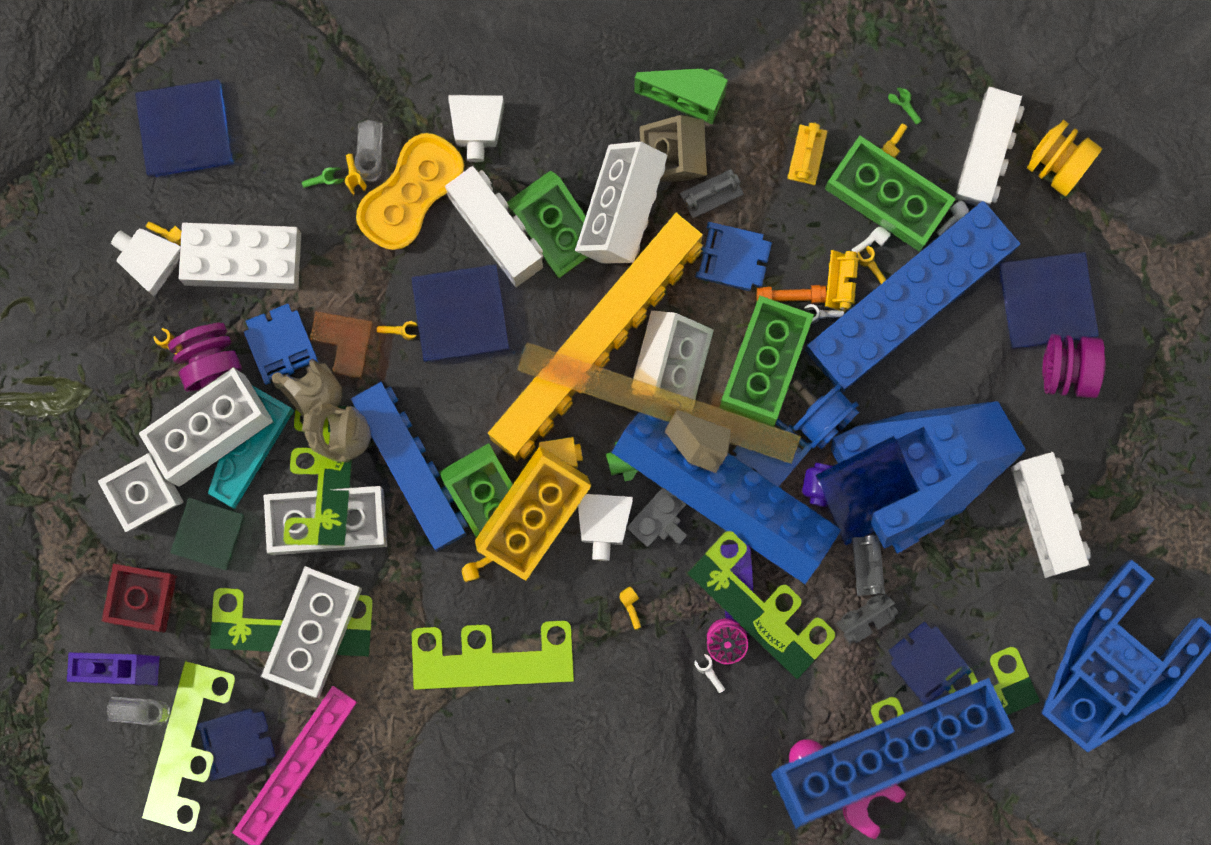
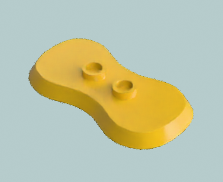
(396, 209)

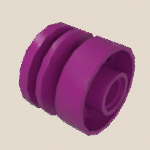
(203, 352)
(1079, 366)

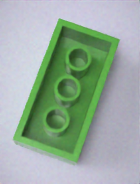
(889, 193)
(766, 361)

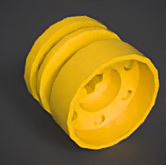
(1064, 157)

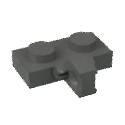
(659, 519)

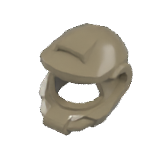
(312, 390)
(348, 432)

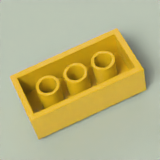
(532, 513)

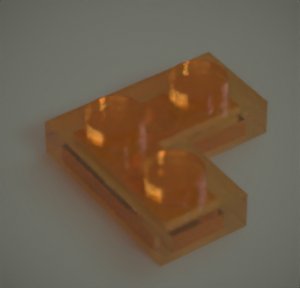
(349, 335)

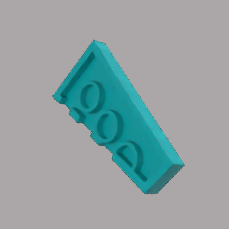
(241, 464)

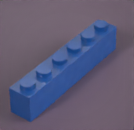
(409, 467)

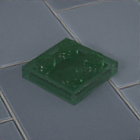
(207, 534)

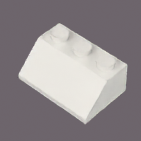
(673, 353)

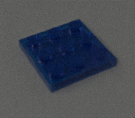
(183, 128)
(1048, 299)
(460, 313)
(864, 486)

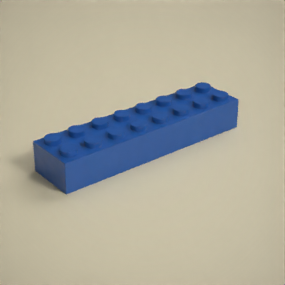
(912, 296)
(732, 498)
(892, 753)

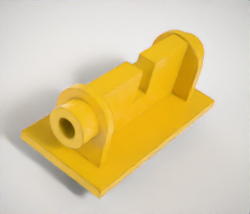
(807, 154)
(840, 291)

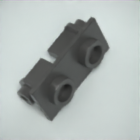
(712, 193)
(868, 565)
(878, 610)

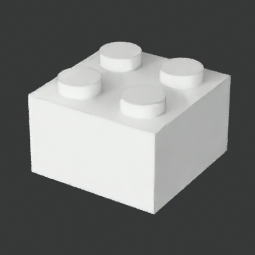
(139, 492)

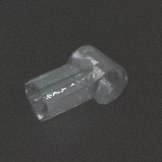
(369, 149)
(136, 711)

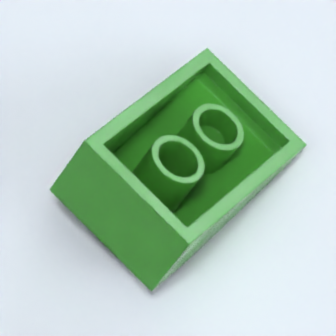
(687, 90)
(552, 220)
(477, 485)

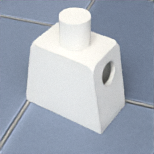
(476, 122)
(147, 258)
(603, 522)

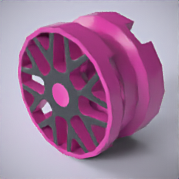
(726, 641)

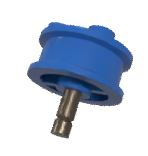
(824, 414)

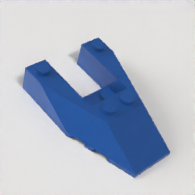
(949, 457)
(1109, 675)

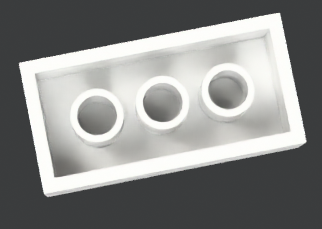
(621, 203)
(494, 226)
(240, 256)
(205, 427)
(1050, 514)
(364, 520)
(311, 632)

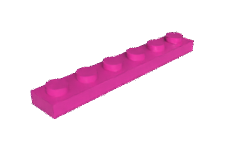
(295, 767)

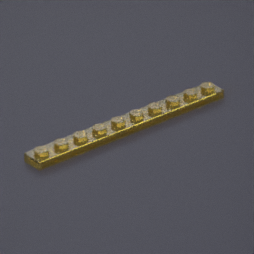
(653, 400)

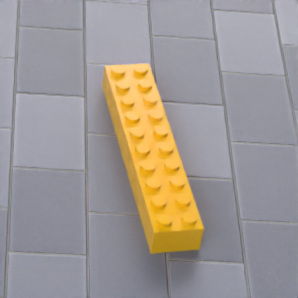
(599, 333)

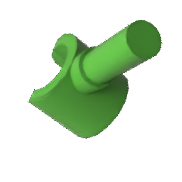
(904, 102)
(326, 177)

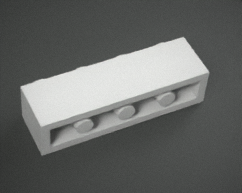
(988, 147)

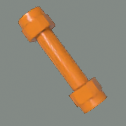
(816, 294)

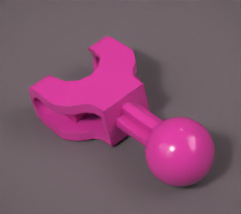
(855, 814)

